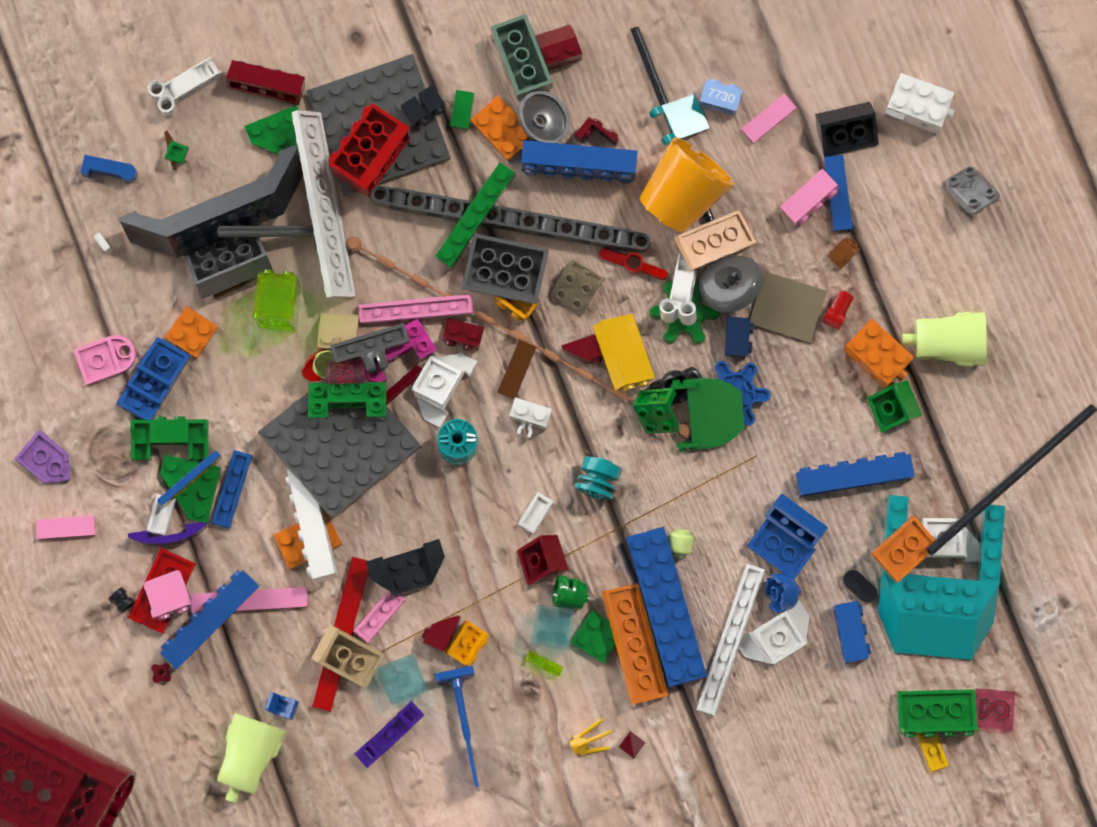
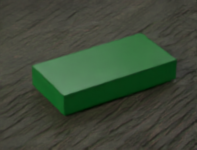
(462, 110)

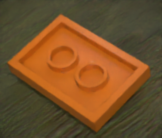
(501, 128)
(291, 546)
(904, 549)

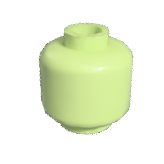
(680, 542)

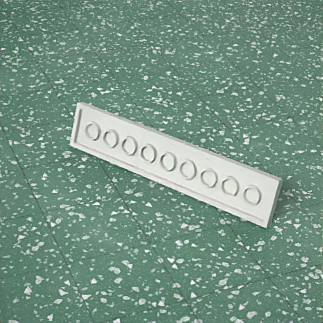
(323, 205)

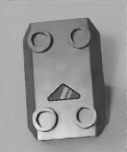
(971, 191)

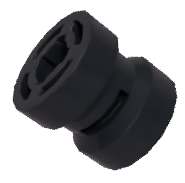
(121, 600)

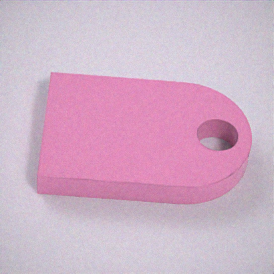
(103, 358)

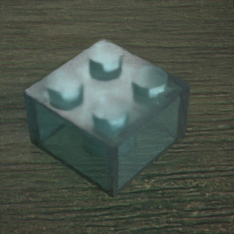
(553, 627)
(402, 679)

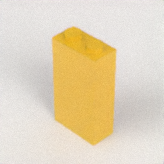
(624, 352)

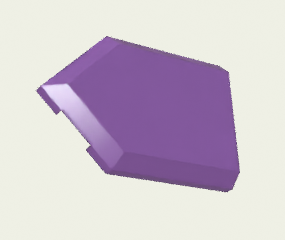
(45, 459)

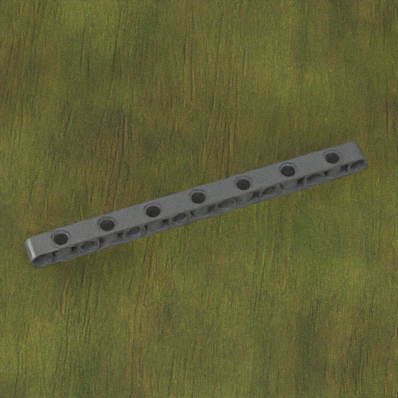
(513, 219)

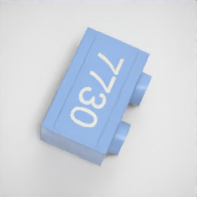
(721, 97)

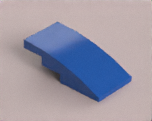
(153, 380)

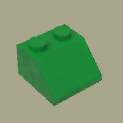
(894, 406)

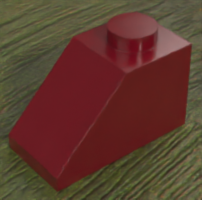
(584, 349)
(441, 633)

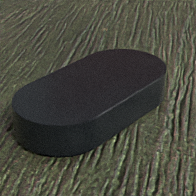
(859, 586)

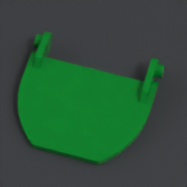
(713, 412)

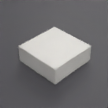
(102, 243)

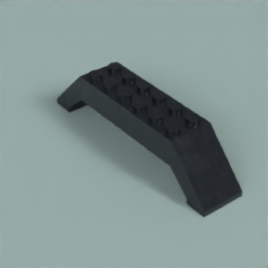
(243, 206)

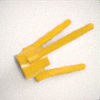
(580, 744)

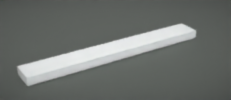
(730, 640)

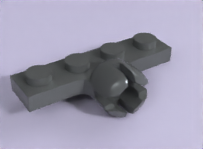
(371, 347)

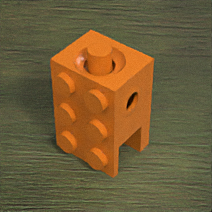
(879, 354)

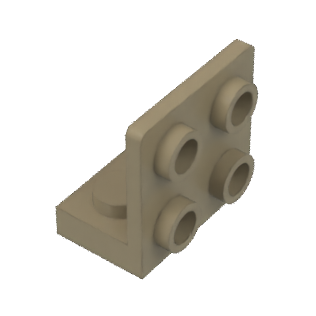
(577, 287)

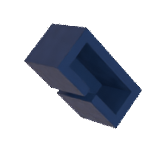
(737, 337)

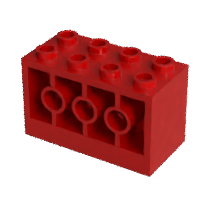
(377, 159)

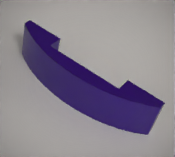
(191, 531)
(389, 734)

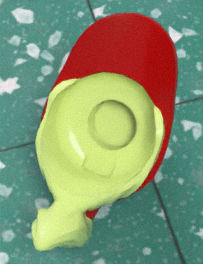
(316, 364)

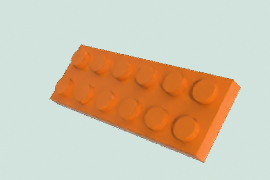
(634, 643)

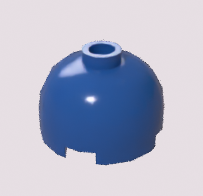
(783, 592)

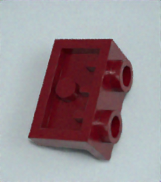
(462, 334)

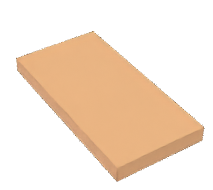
(715, 240)

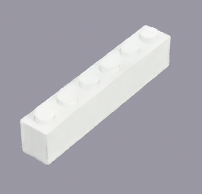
(312, 532)

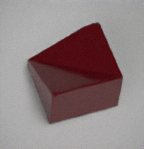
(632, 744)

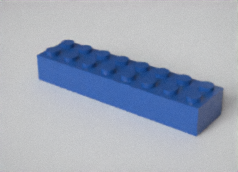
(666, 607)

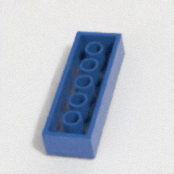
(579, 161)

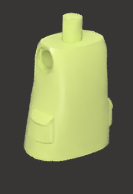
(951, 339)
(247, 754)

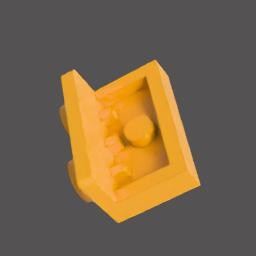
(519, 309)
(467, 643)

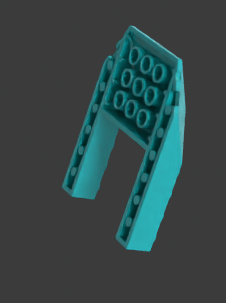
(938, 612)

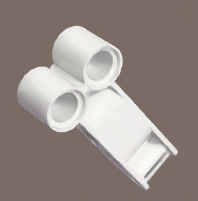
(184, 85)
(680, 295)

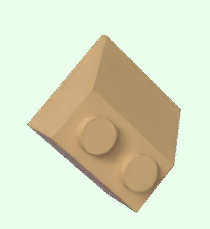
(336, 328)

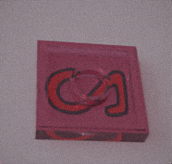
(346, 372)
(995, 709)

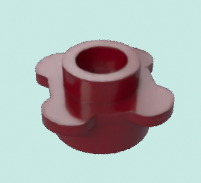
(156, 672)

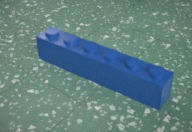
(854, 475)
(206, 622)

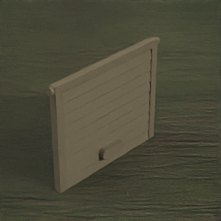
(788, 307)

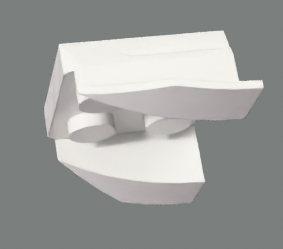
(438, 383)
(960, 546)
(777, 636)

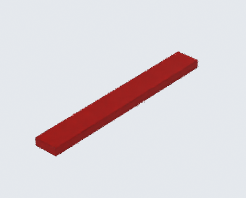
(344, 621)

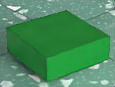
(176, 153)

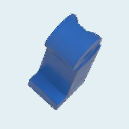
(109, 168)

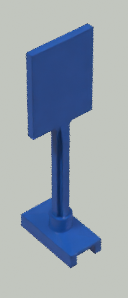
(455, 678)

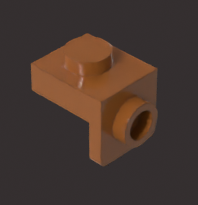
(844, 252)

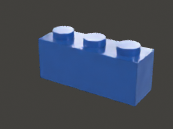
(796, 521)
(851, 632)

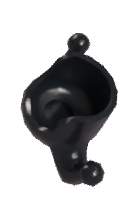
(666, 381)

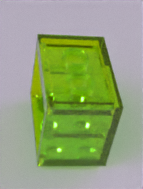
(277, 300)

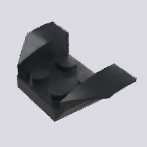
(408, 570)

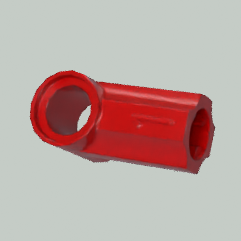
(836, 314)

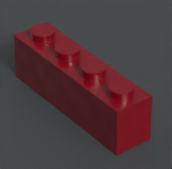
(265, 82)

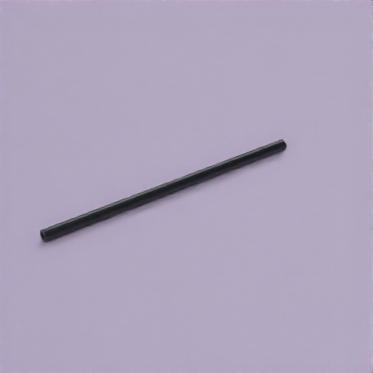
(656, 84)
(1011, 479)

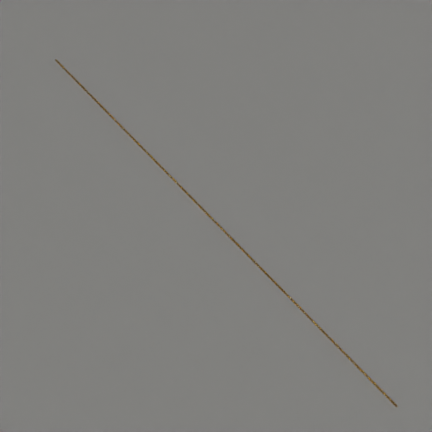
(575, 550)

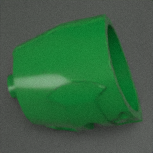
(569, 593)

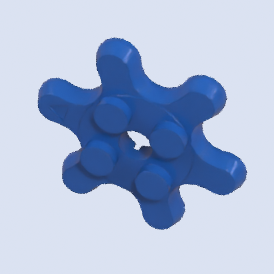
(744, 382)

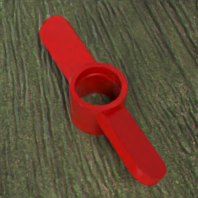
(621, 259)

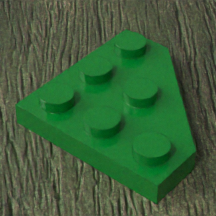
(274, 131)
(198, 497)

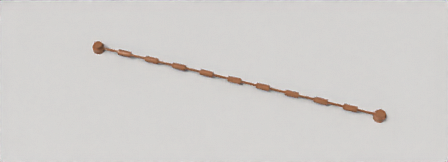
(354, 245)

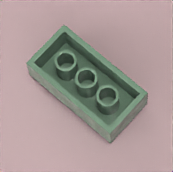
(521, 56)

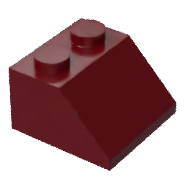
(559, 47)
(542, 559)

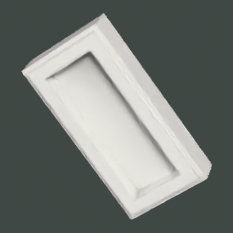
(535, 513)
(160, 517)

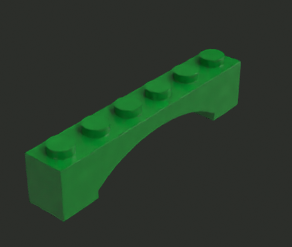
(475, 214)

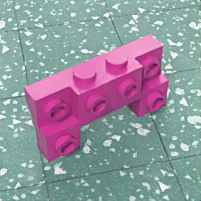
(418, 341)

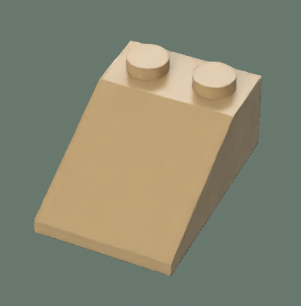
(347, 656)

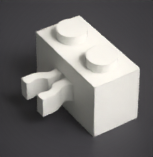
(530, 414)

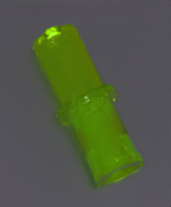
(544, 664)

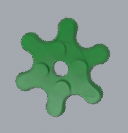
(676, 328)

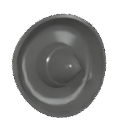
(731, 283)

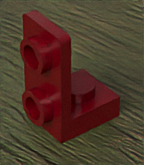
(586, 131)

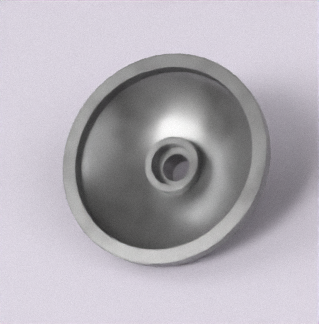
(549, 113)

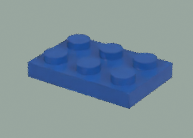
(780, 549)

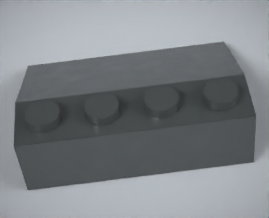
(227, 264)
(505, 269)

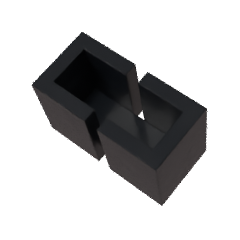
(430, 100)

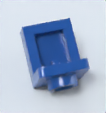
(281, 705)

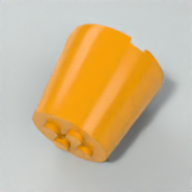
(684, 186)

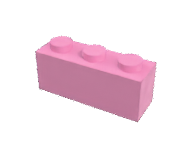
(809, 198)

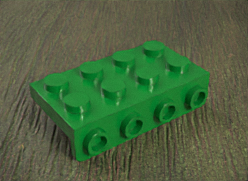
(937, 713)

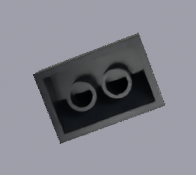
(847, 129)

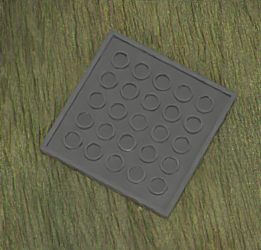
(388, 88)
(338, 455)

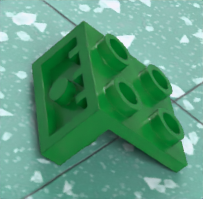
(655, 411)

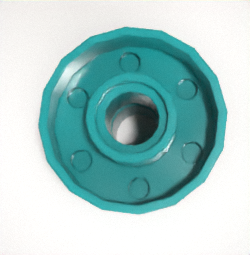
(457, 431)
(597, 481)

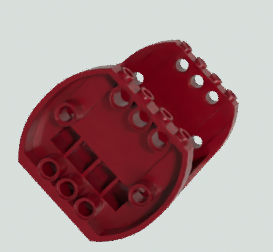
(82, 782)

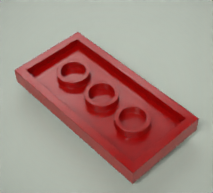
(164, 563)

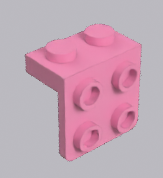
(167, 595)

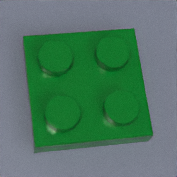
(595, 637)

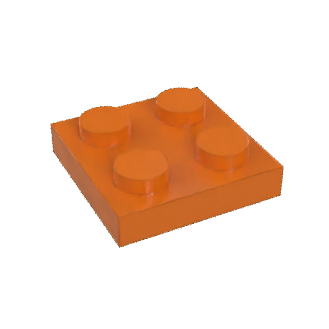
(191, 332)

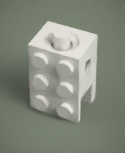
(920, 104)

